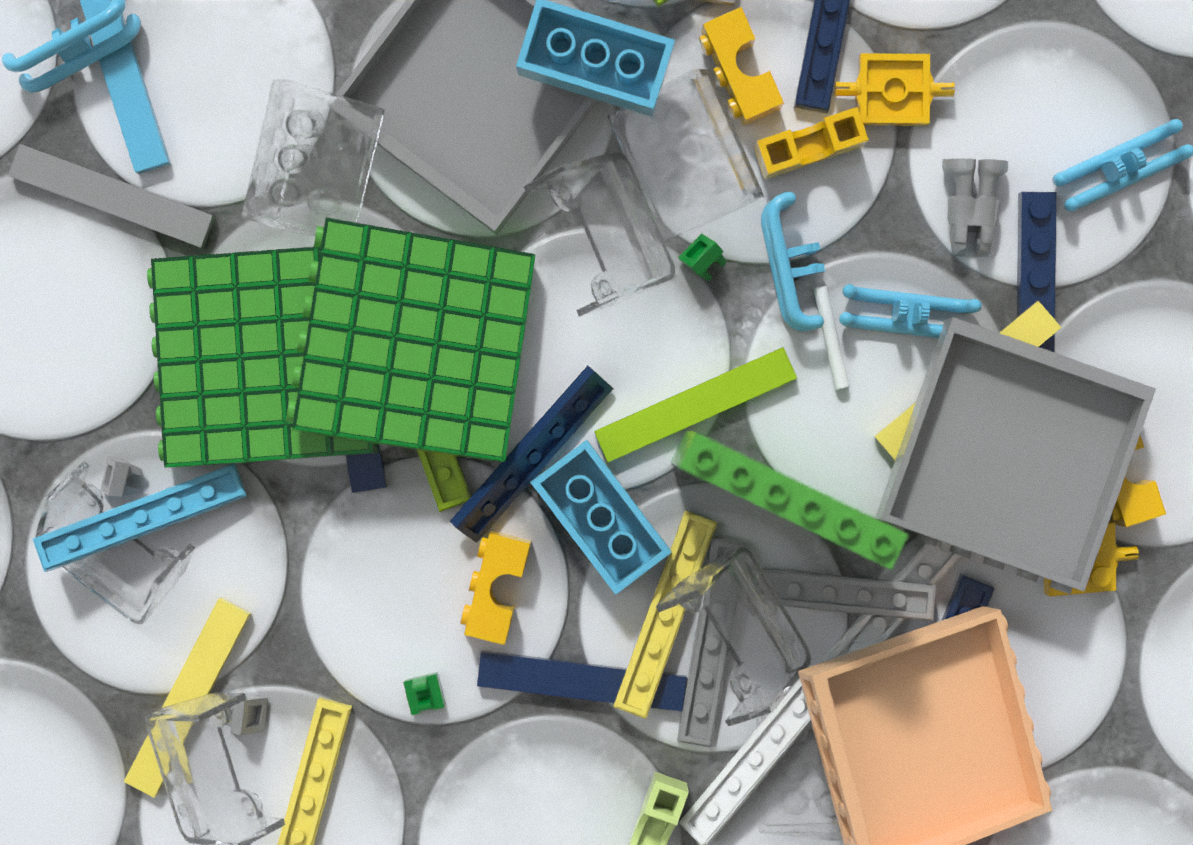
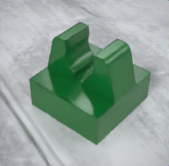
(701, 255)
(424, 693)

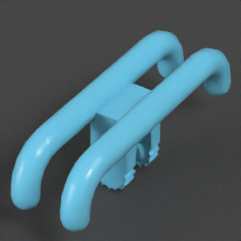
(73, 48)
(1123, 165)
(780, 266)
(908, 313)

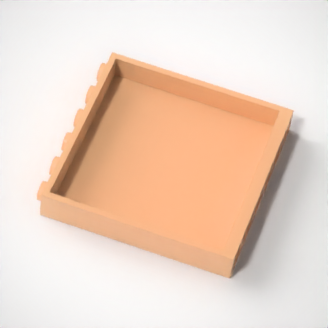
(928, 735)

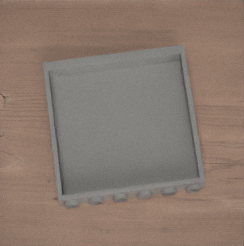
(461, 107)
(1015, 455)

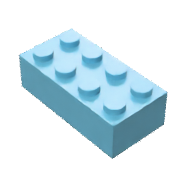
(595, 57)
(601, 517)

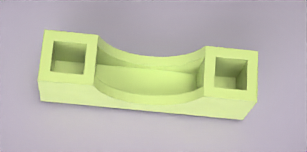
(660, 811)

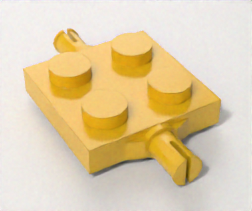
(894, 89)
(1104, 569)

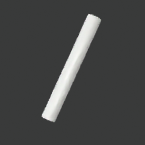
(831, 337)

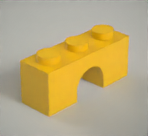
(750, 95)
(810, 145)
(1137, 501)
(486, 616)

